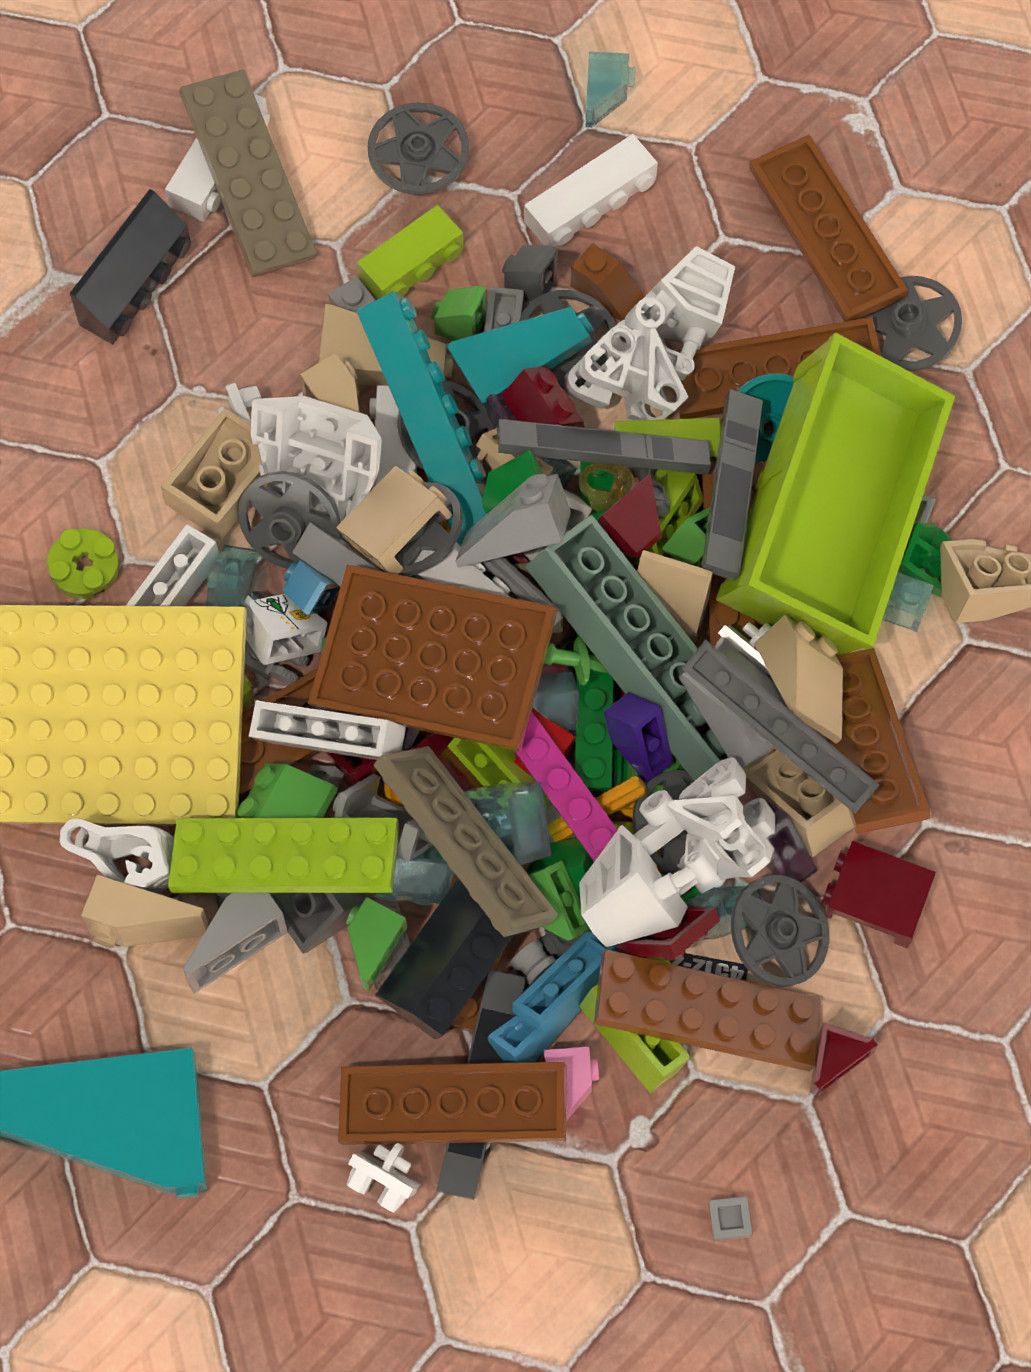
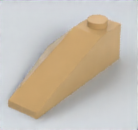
(984, 580)

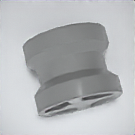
(532, 961)

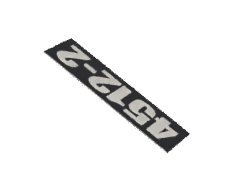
(712, 965)

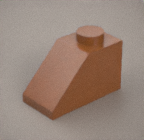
(606, 281)

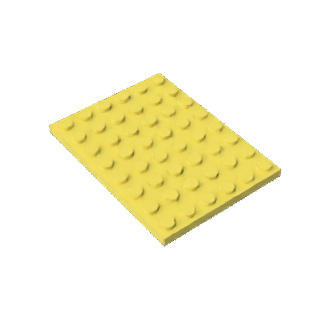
(120, 713)

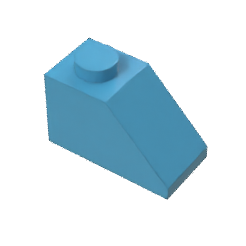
(309, 588)

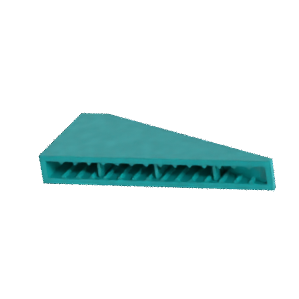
(115, 1115)

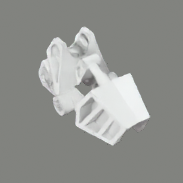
(681, 307)
(624, 891)

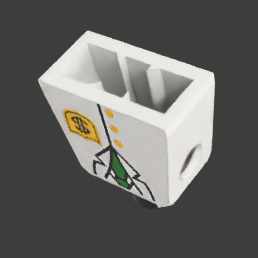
(280, 629)

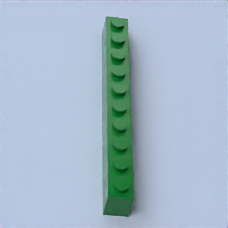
(592, 738)

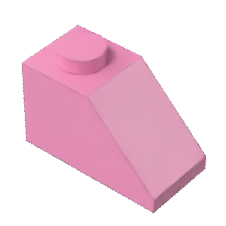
(580, 1073)

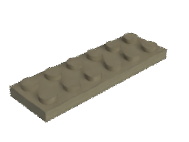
(247, 173)
(465, 841)

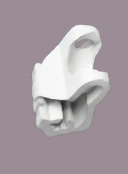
(113, 843)

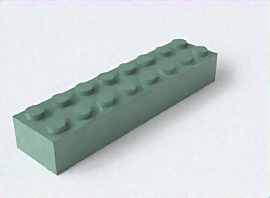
(628, 633)

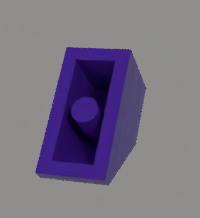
(639, 735)

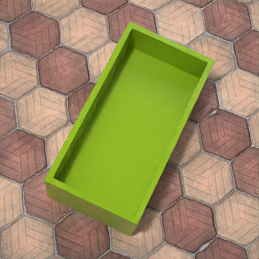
(839, 494)

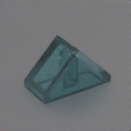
(558, 699)

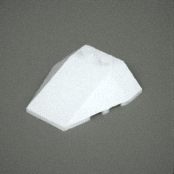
(320, 442)

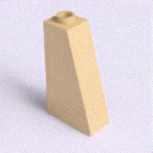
(347, 338)

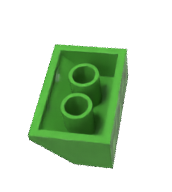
(287, 793)

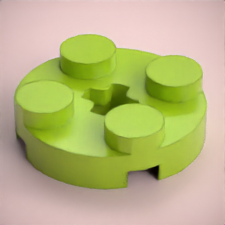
(77, 544)

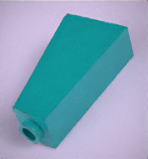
(500, 355)

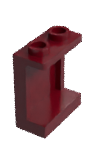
(879, 891)

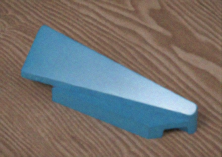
(550, 1002)

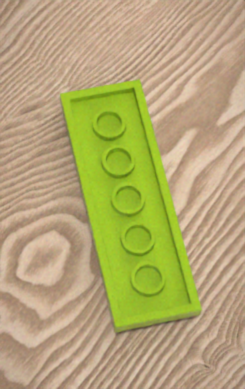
(284, 855)

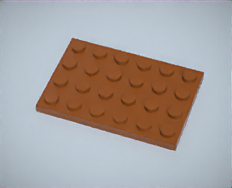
(433, 657)

